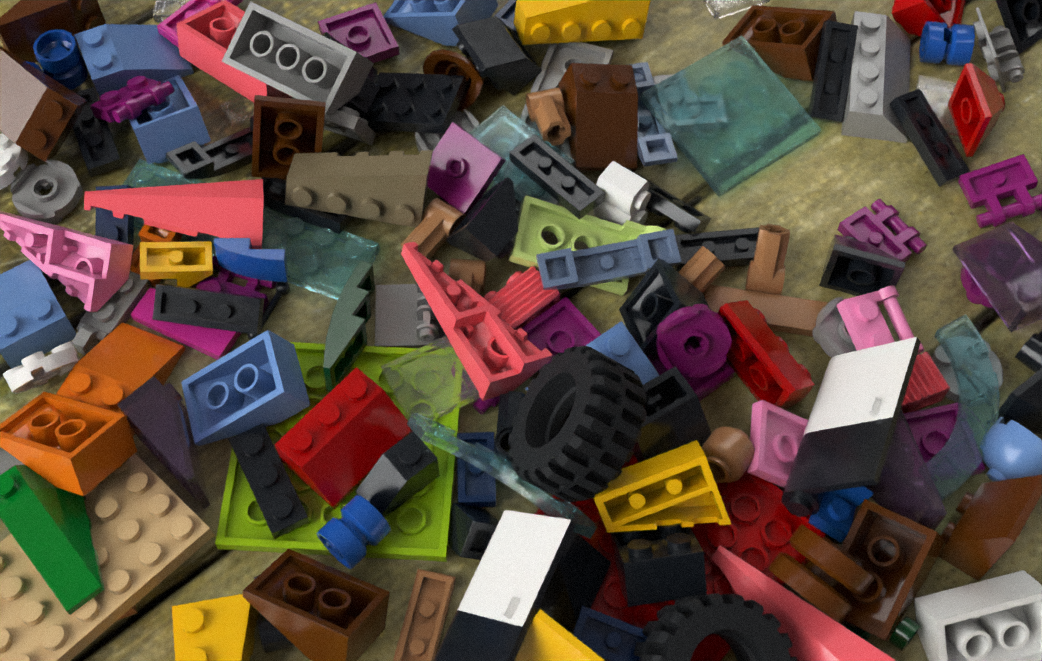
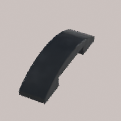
(215, 158)

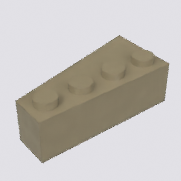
(361, 185)

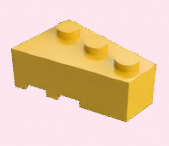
(663, 492)

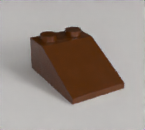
(32, 18)
(784, 38)
(35, 107)
(601, 115)
(282, 130)
(989, 523)
(897, 556)
(319, 607)

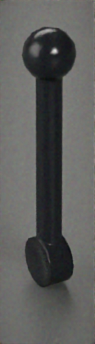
(282, 289)

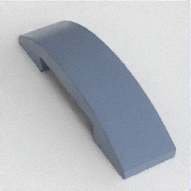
(653, 142)
(607, 262)

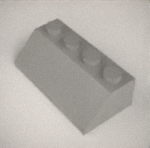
(296, 59)
(876, 78)

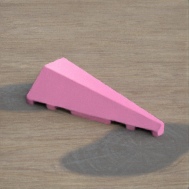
(83, 262)

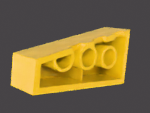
(214, 629)

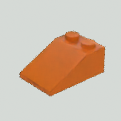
(120, 367)
(68, 441)

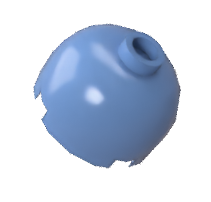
(1012, 451)

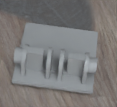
(999, 52)
(404, 317)

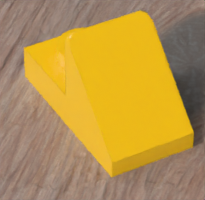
(176, 260)

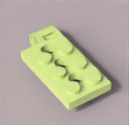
(541, 216)

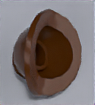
(451, 63)

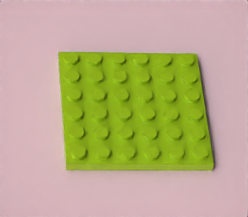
(417, 525)

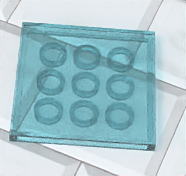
(760, 122)

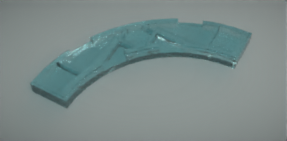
(976, 406)
(499, 468)

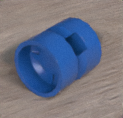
(948, 44)
(61, 58)
(358, 527)

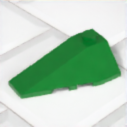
(53, 534)

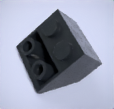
(497, 53)
(672, 416)
(659, 564)

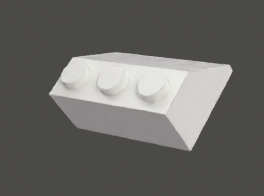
(983, 620)

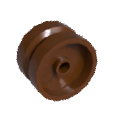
(821, 572)

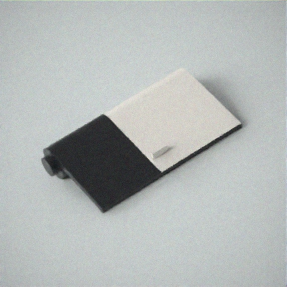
(850, 424)
(506, 588)

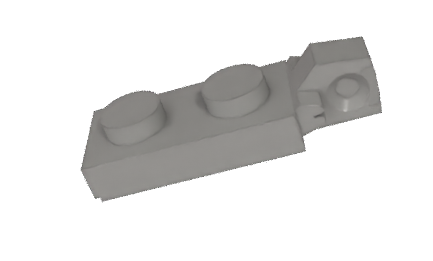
(97, 325)

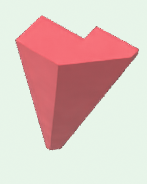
(212, 208)
(487, 346)
(810, 630)

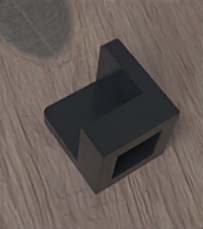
(470, 530)

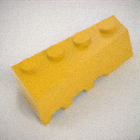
(579, 20)

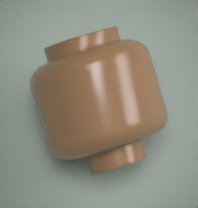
(728, 453)

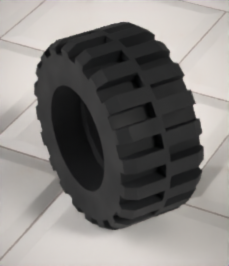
(577, 424)
(693, 618)

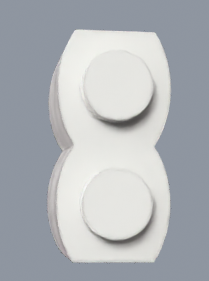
(624, 195)

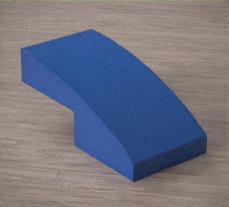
(261, 264)

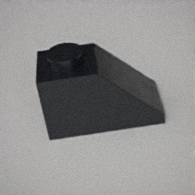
(399, 474)

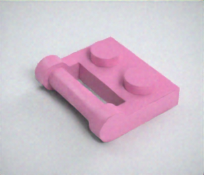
(867, 323)

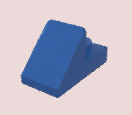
(838, 511)

